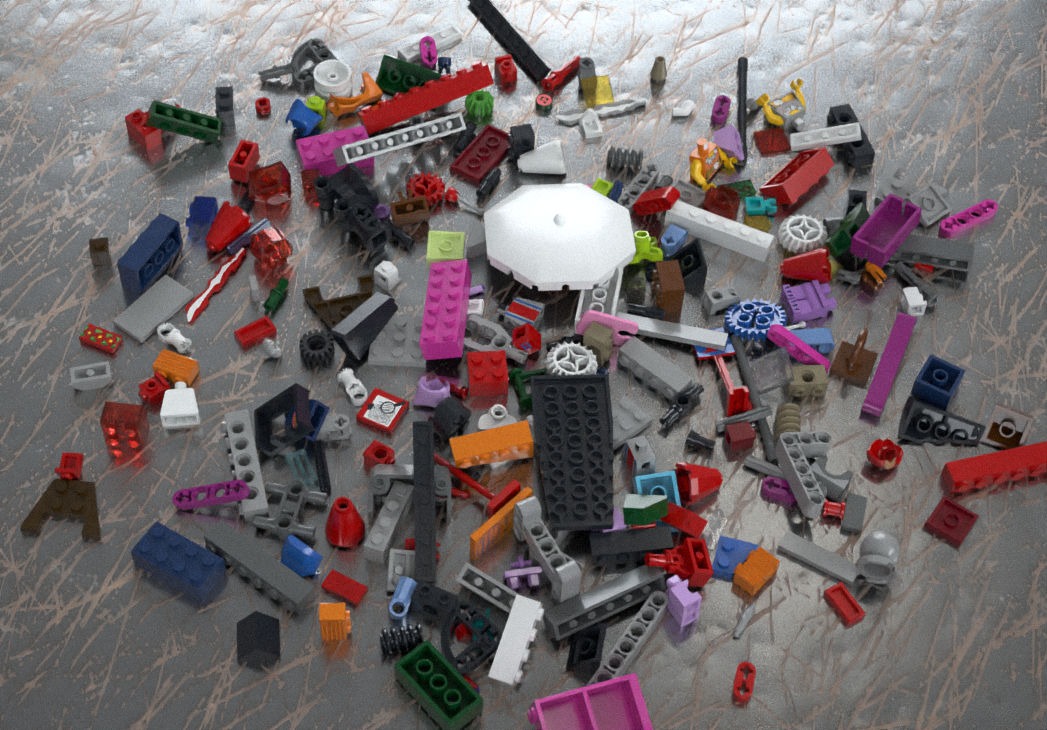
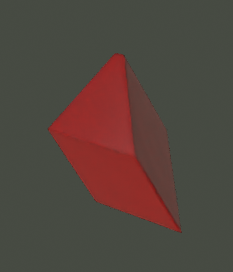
(462, 633)

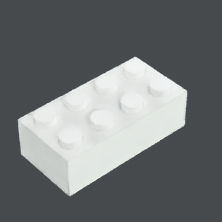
(601, 298)

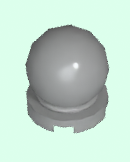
(879, 557)

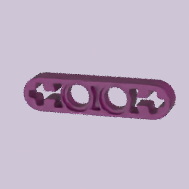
(211, 491)

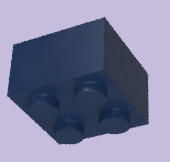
(937, 382)

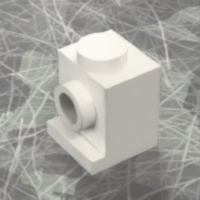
(389, 272)
(912, 301)

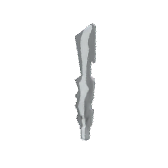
(573, 116)

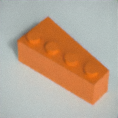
(493, 445)

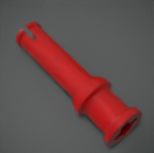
(557, 76)

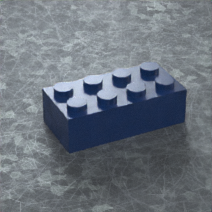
(149, 253)
(178, 561)

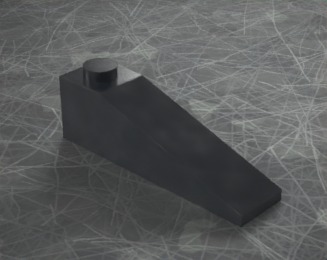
(931, 424)

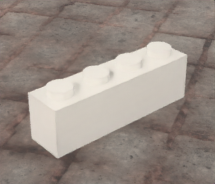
(516, 640)

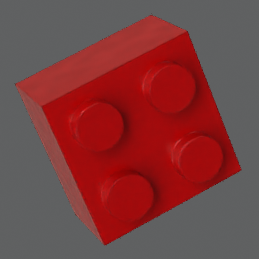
(487, 373)

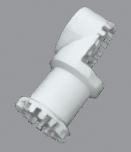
(174, 337)
(352, 386)

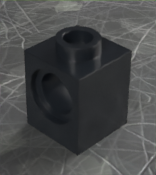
(854, 198)

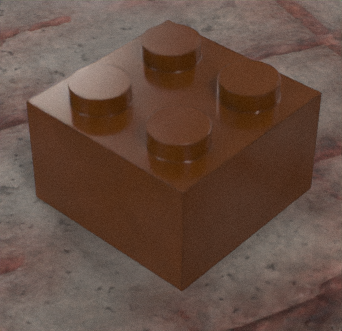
(668, 286)

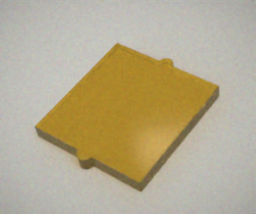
(597, 90)

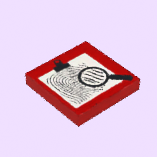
(382, 410)

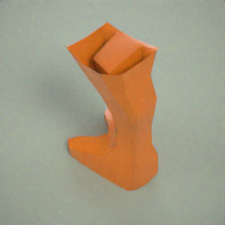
(342, 105)

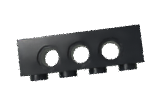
(858, 152)

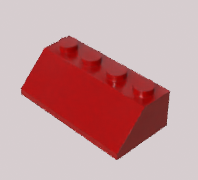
(798, 175)

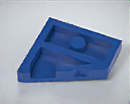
(729, 554)

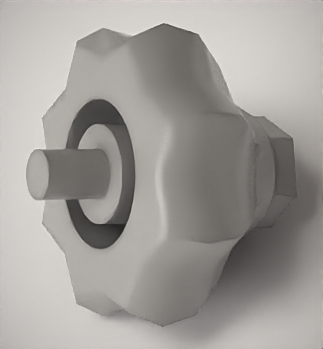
(270, 349)

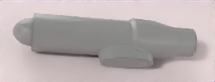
(744, 616)

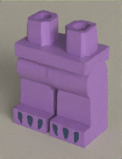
(807, 301)

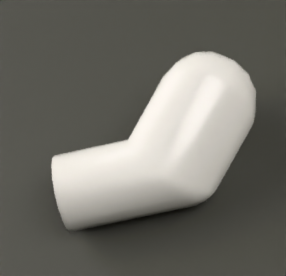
(685, 110)

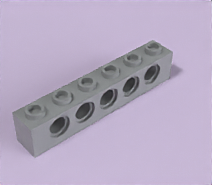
(240, 422)

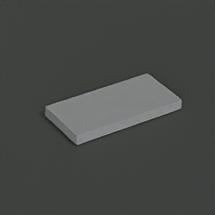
(153, 308)

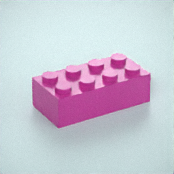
(317, 150)

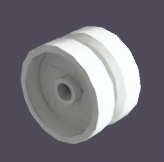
(332, 78)

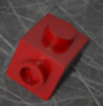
(70, 466)

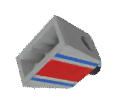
(521, 312)
(638, 453)

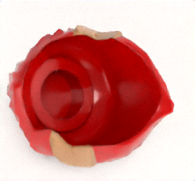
(884, 453)

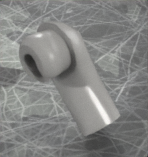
(751, 103)

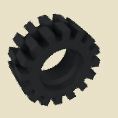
(313, 339)

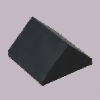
(692, 263)
(258, 638)
(587, 649)

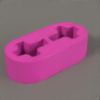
(431, 52)

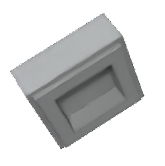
(254, 288)

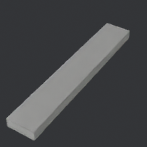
(678, 332)

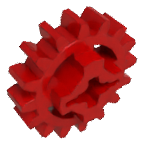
(428, 186)

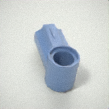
(402, 597)

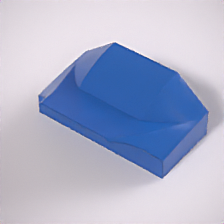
(300, 557)

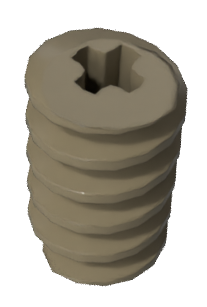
(787, 419)

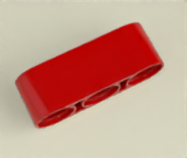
(656, 200)

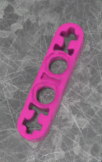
(970, 220)
(783, 337)

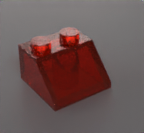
(270, 184)

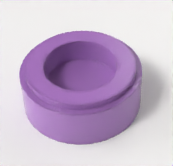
(382, 212)

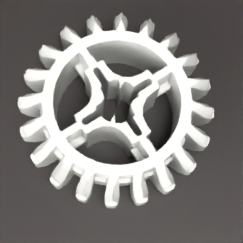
(802, 234)
(572, 360)

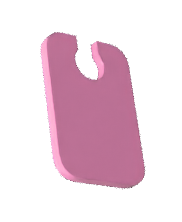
(614, 323)

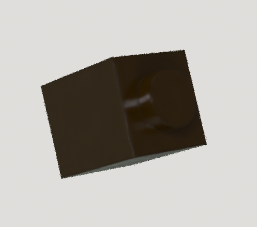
(100, 252)

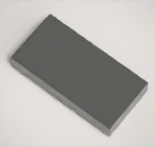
(854, 513)

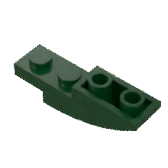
(849, 226)

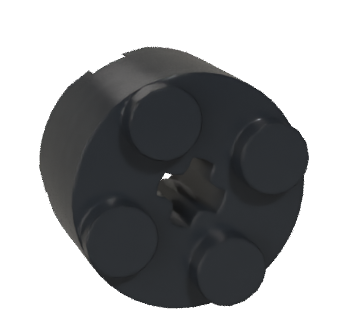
(450, 418)

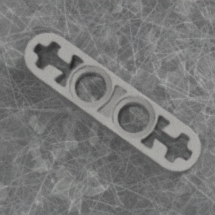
(639, 188)

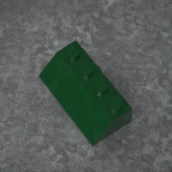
(400, 75)

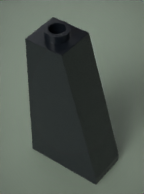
(364, 325)

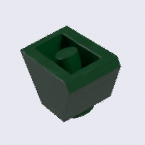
(644, 509)

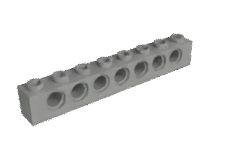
(399, 139)

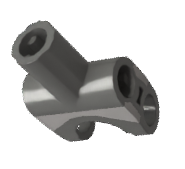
(831, 485)

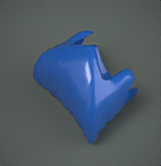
(303, 117)

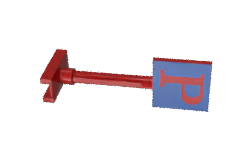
(736, 397)

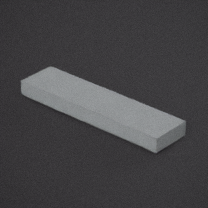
(818, 557)

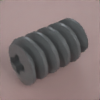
(625, 157)

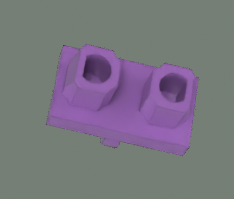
(513, 576)

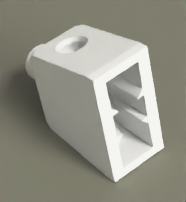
(179, 407)

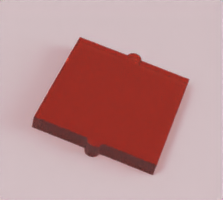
(772, 141)

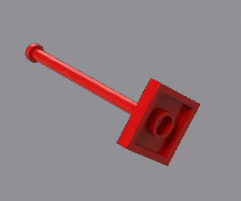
(496, 501)

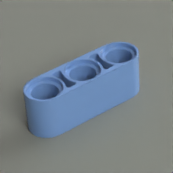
(817, 338)

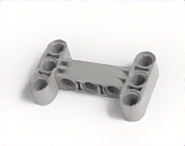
(526, 525)

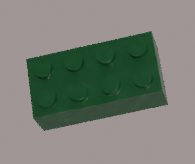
(438, 687)

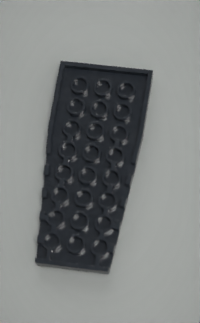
(575, 449)

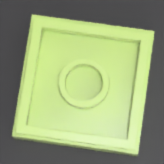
(445, 246)

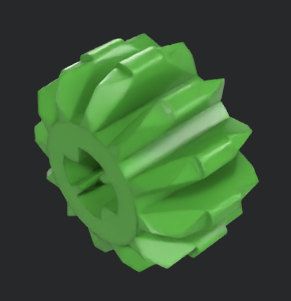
(479, 103)

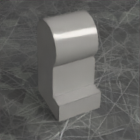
(719, 299)

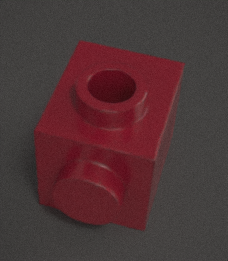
(739, 436)

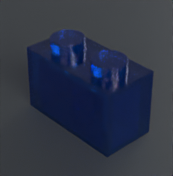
(202, 215)

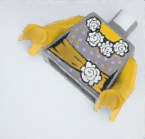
(787, 109)

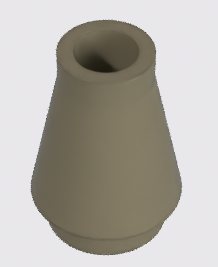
(658, 70)

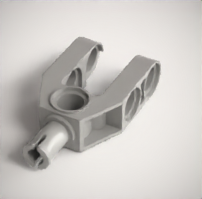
(499, 339)

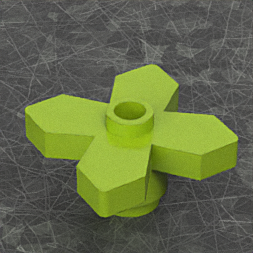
(646, 248)

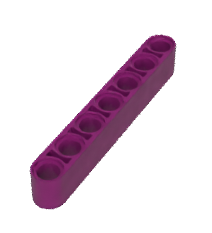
(889, 364)

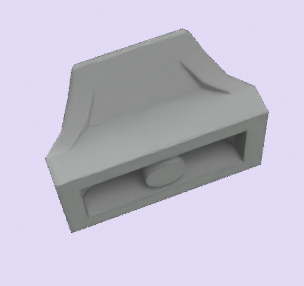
(91, 376)

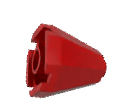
(696, 481)

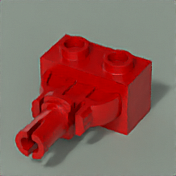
(147, 136)
(687, 561)

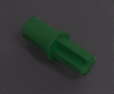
(276, 294)

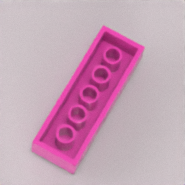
(445, 310)

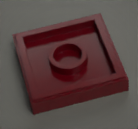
(951, 521)

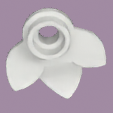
(490, 419)

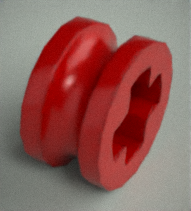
(263, 101)

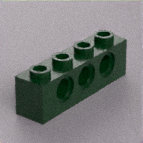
(183, 122)

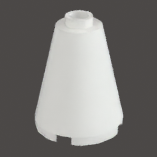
(544, 159)

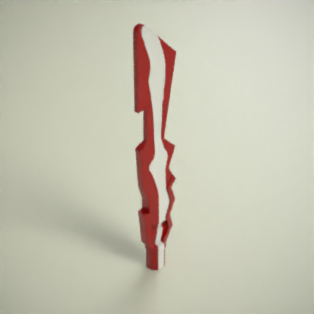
(196, 306)

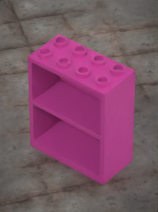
(599, 706)

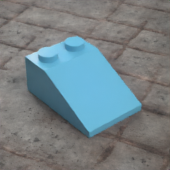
(658, 484)

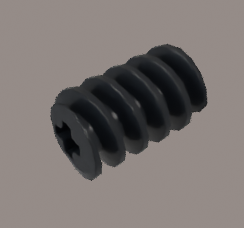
(400, 638)

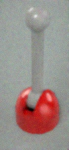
(452, 195)

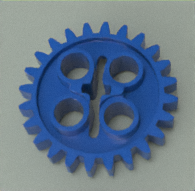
(743, 316)

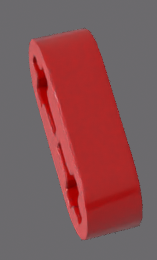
(748, 683)

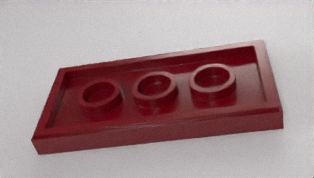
(481, 154)

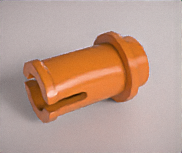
(875, 272)

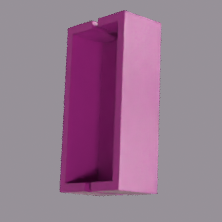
(885, 230)

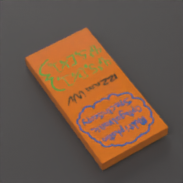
(495, 527)

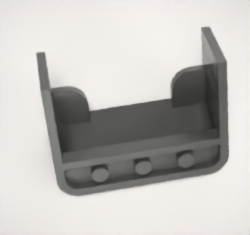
(384, 475)

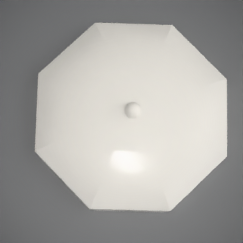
(558, 236)

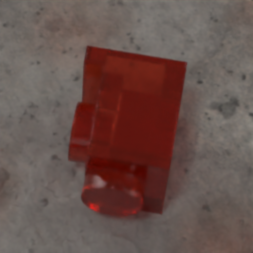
(307, 181)

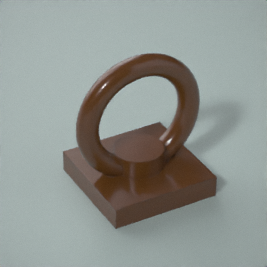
(854, 361)

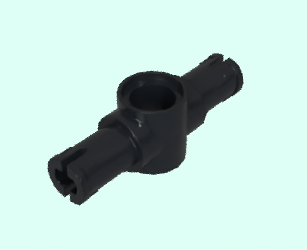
(681, 405)

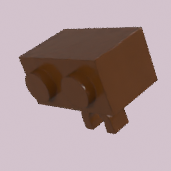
(409, 210)

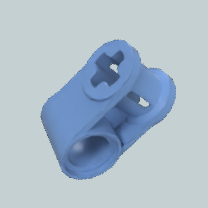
(672, 240)

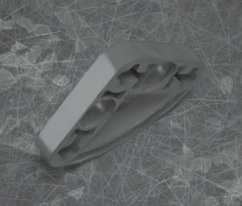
(306, 77)

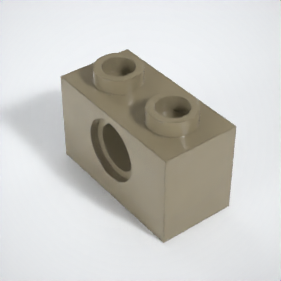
(599, 340)
(808, 381)

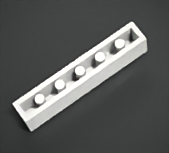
(720, 230)

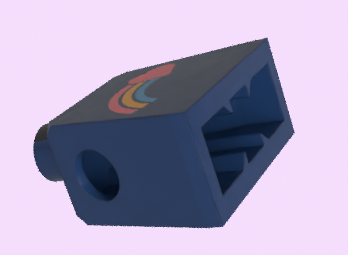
(317, 416)

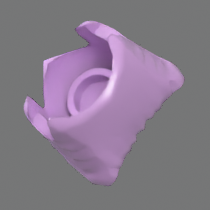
(431, 392)

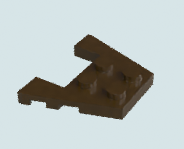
(337, 309)
(66, 500)

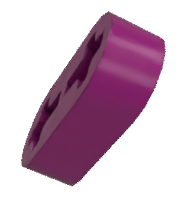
(720, 109)
(779, 489)

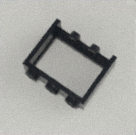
(294, 396)

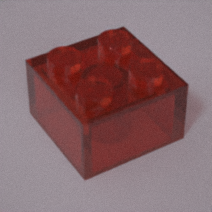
(125, 424)

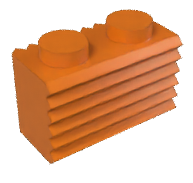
(176, 367)
(756, 570)
(334, 621)

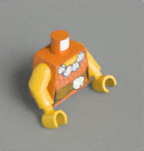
(706, 160)

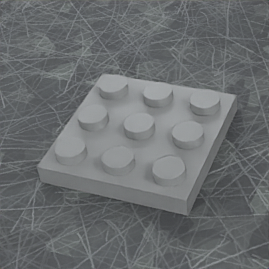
(398, 343)

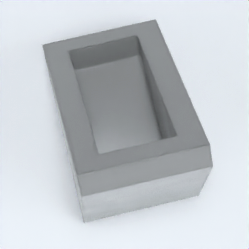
(477, 242)

